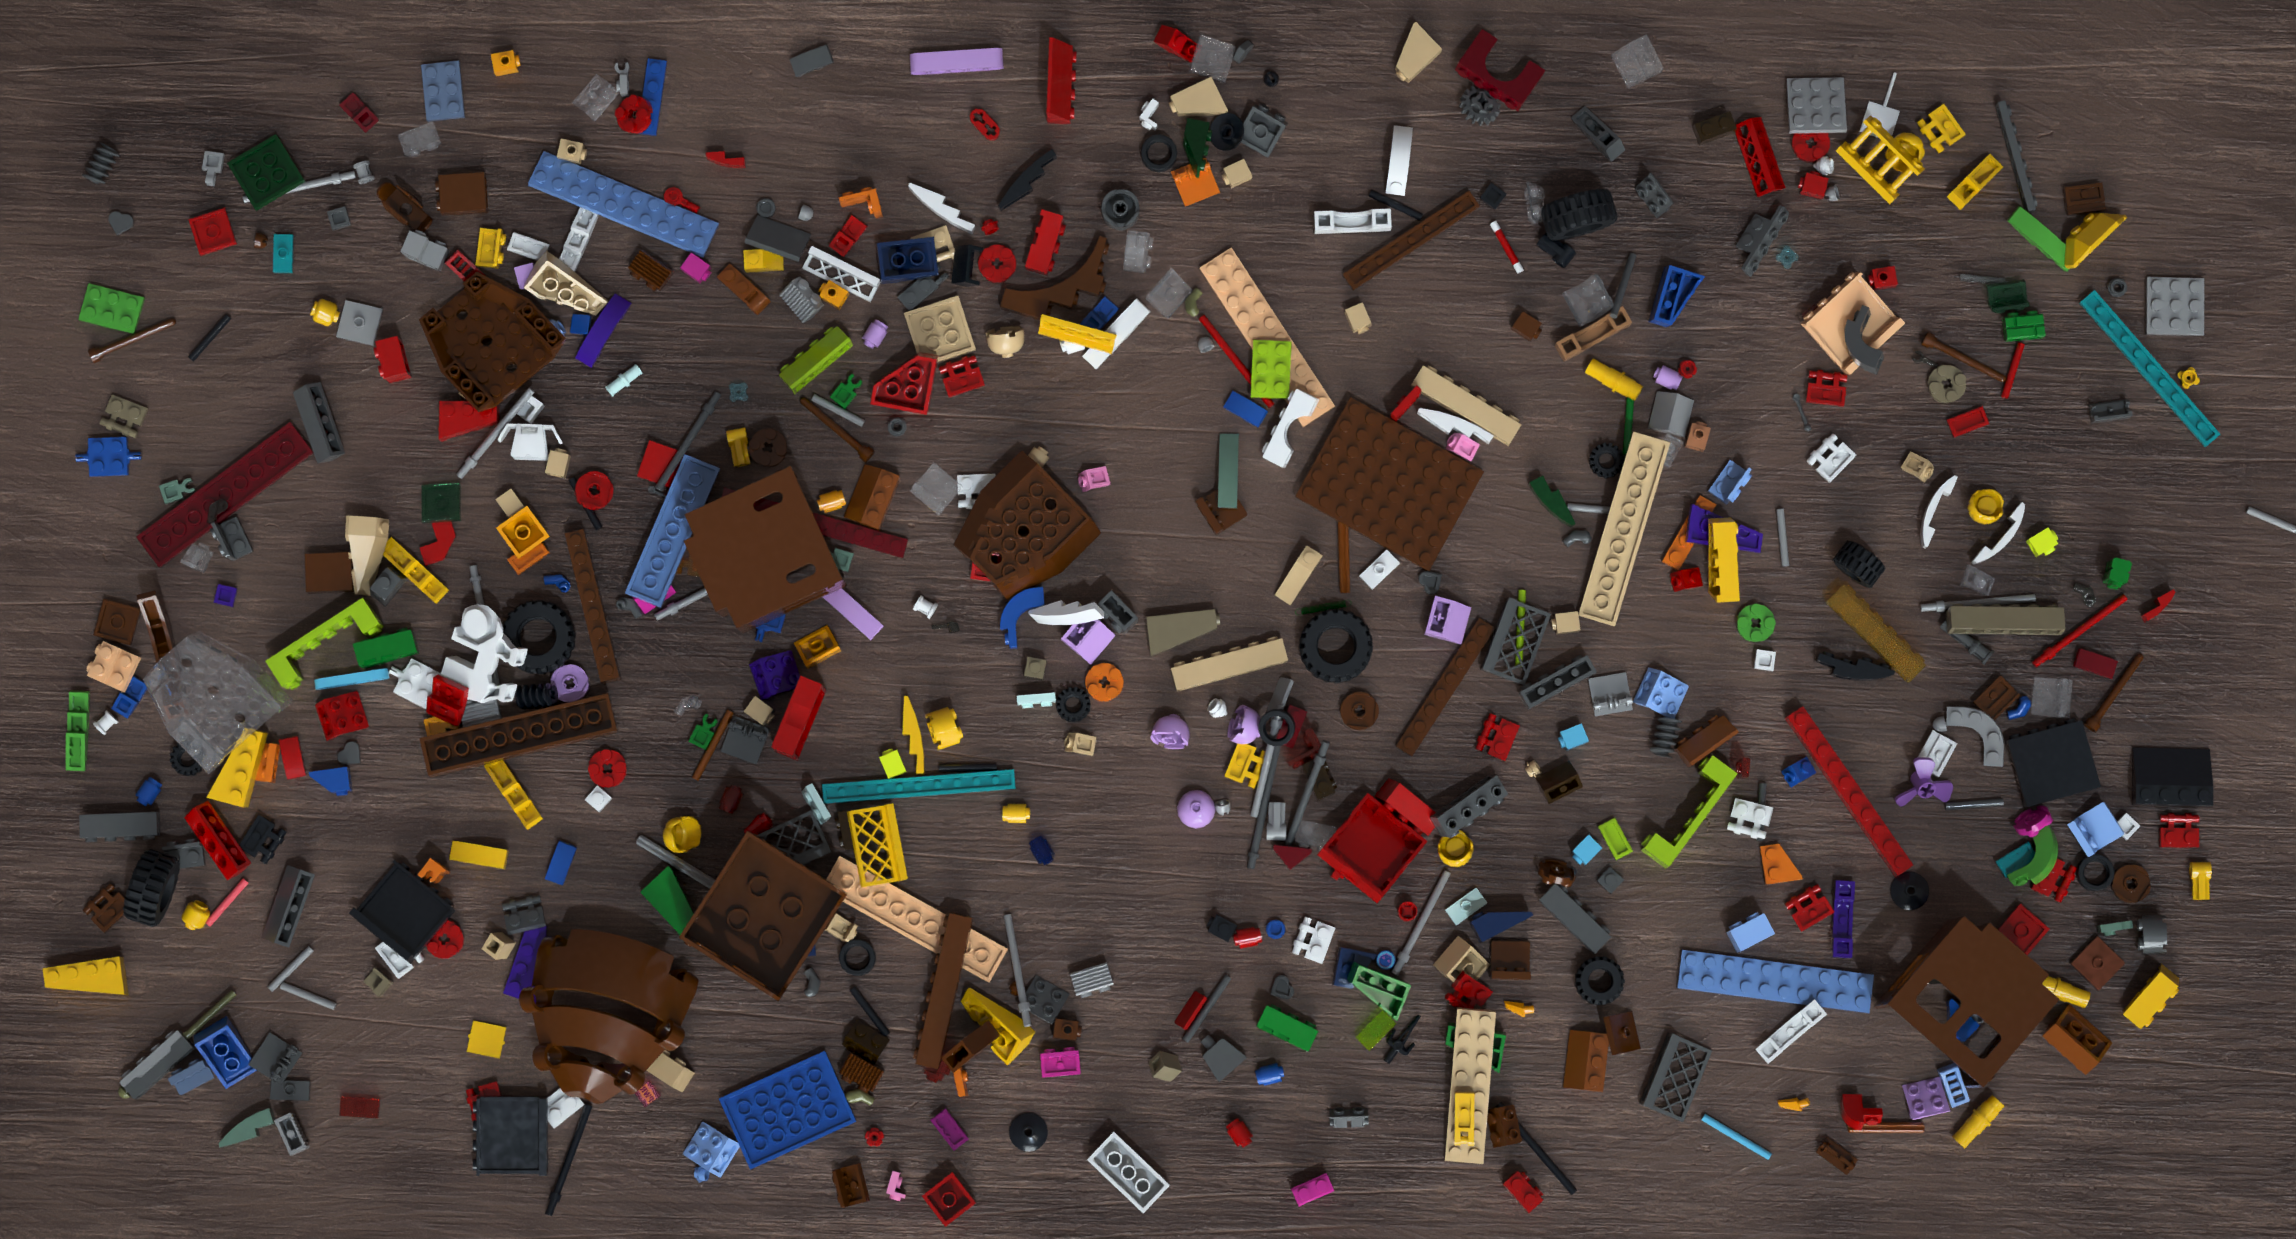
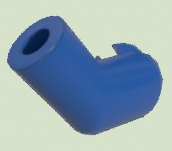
(559, 580)
(2021, 710)

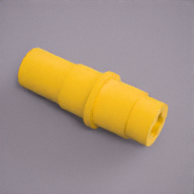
(1614, 379)
(2067, 992)
(1978, 1121)

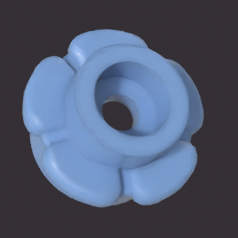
(701, 1174)

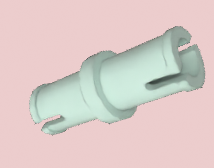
(623, 380)

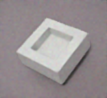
(1764, 660)
(598, 799)
(2128, 825)

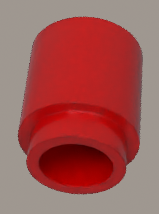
(1247, 937)
(1239, 1133)

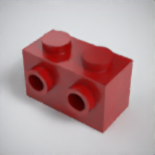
(1522, 1191)

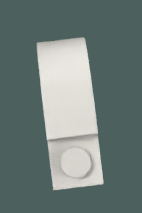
(1399, 160)

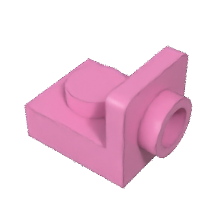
(1462, 446)
(1093, 478)
(895, 1182)

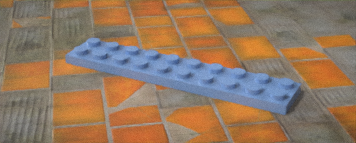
(623, 204)
(1775, 981)

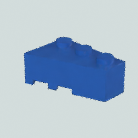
(1672, 294)

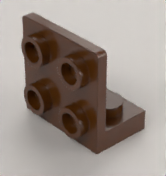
(1219, 518)
(1510, 960)

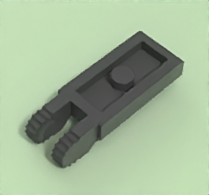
(920, 291)

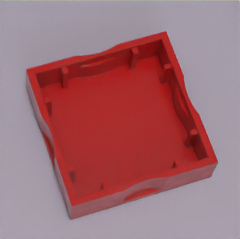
(798, 718)
(1372, 848)

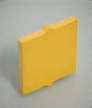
(486, 1039)

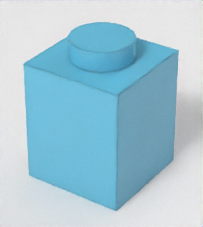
(1573, 737)
(1585, 850)

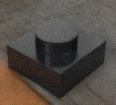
(1493, 196)

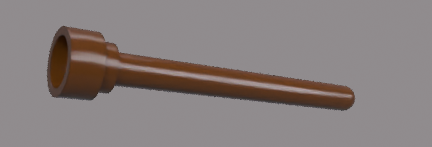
(1931, 341)
(97, 353)
(864, 452)
(2093, 722)

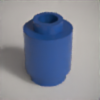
(148, 792)
(1269, 1074)

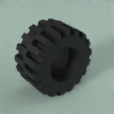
(1859, 564)
(1611, 968)

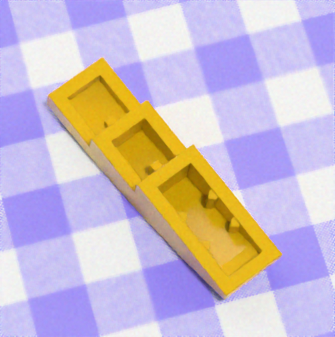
(414, 571)
(912, 729)
(514, 793)

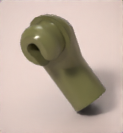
(1190, 302)
(858, 1095)

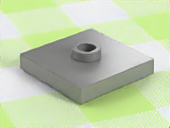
(359, 323)

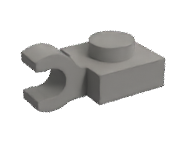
(623, 84)
(212, 164)

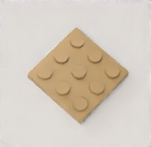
(940, 329)

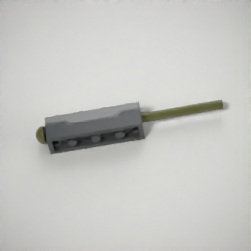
(165, 1056)

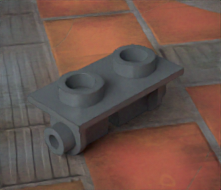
(1340, 1116)

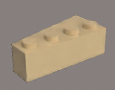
(671, 1071)

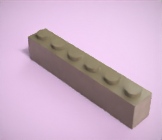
(2005, 620)

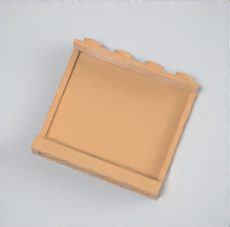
(1829, 320)

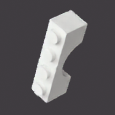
(1339, 222)
(1278, 449)

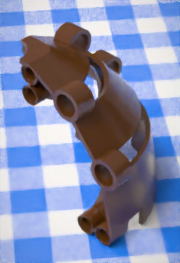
(615, 969)

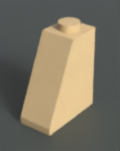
(1416, 54)
(1198, 100)

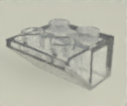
(1637, 61)

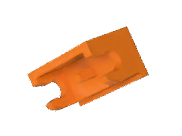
(434, 870)

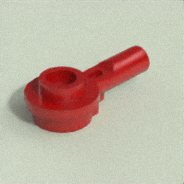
(675, 197)

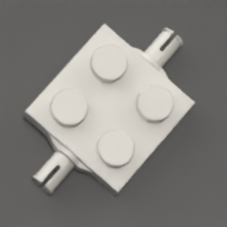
(414, 682)

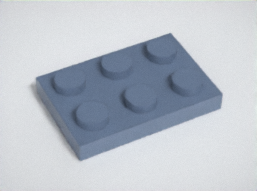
(443, 91)

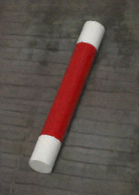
(1506, 246)

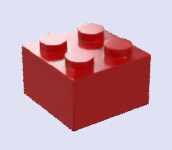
(393, 359)
(949, 1199)

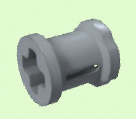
(363, 172)

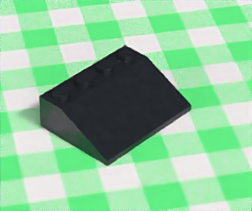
(2172, 777)

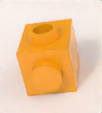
(505, 62)
(833, 294)

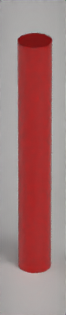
(2012, 370)

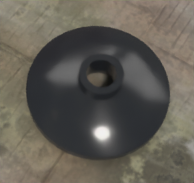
(1221, 126)
(1902, 897)
(1038, 1135)

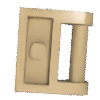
(942, 239)

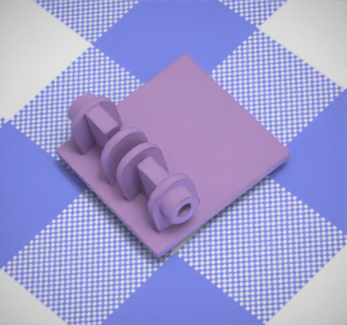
(1925, 1098)

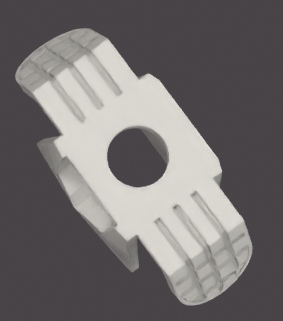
(529, 441)

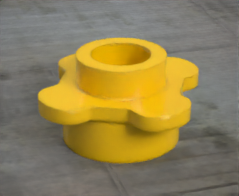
(2193, 377)

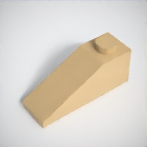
(1298, 575)

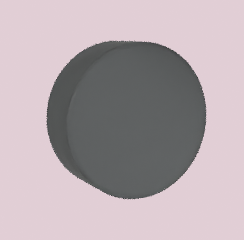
(766, 208)

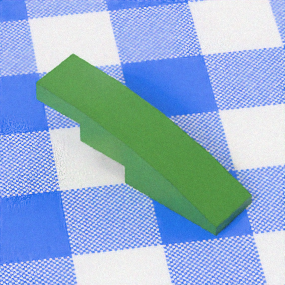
(2039, 236)
(77, 730)

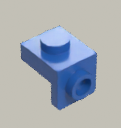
(1798, 772)

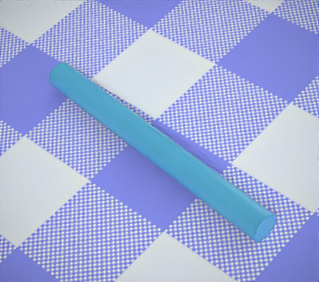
(1736, 1136)

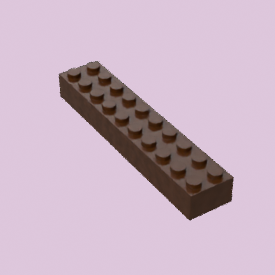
(518, 735)

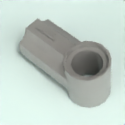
(1276, 821)

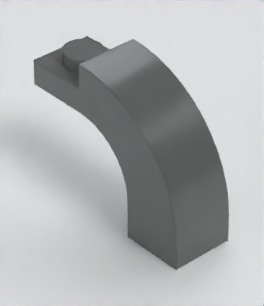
(1862, 354)

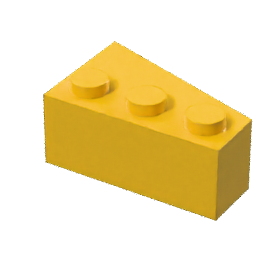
(2152, 997)

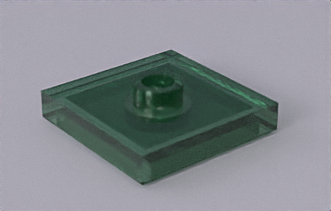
(441, 502)

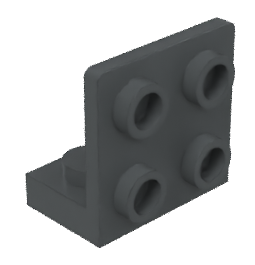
(232, 539)

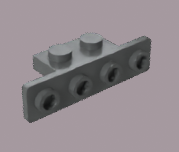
(1759, 237)

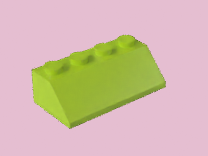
(816, 359)

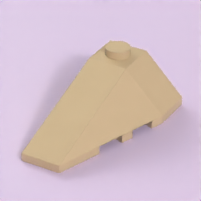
(559, 283)

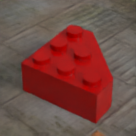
(908, 385)

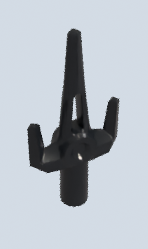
(1398, 1045)

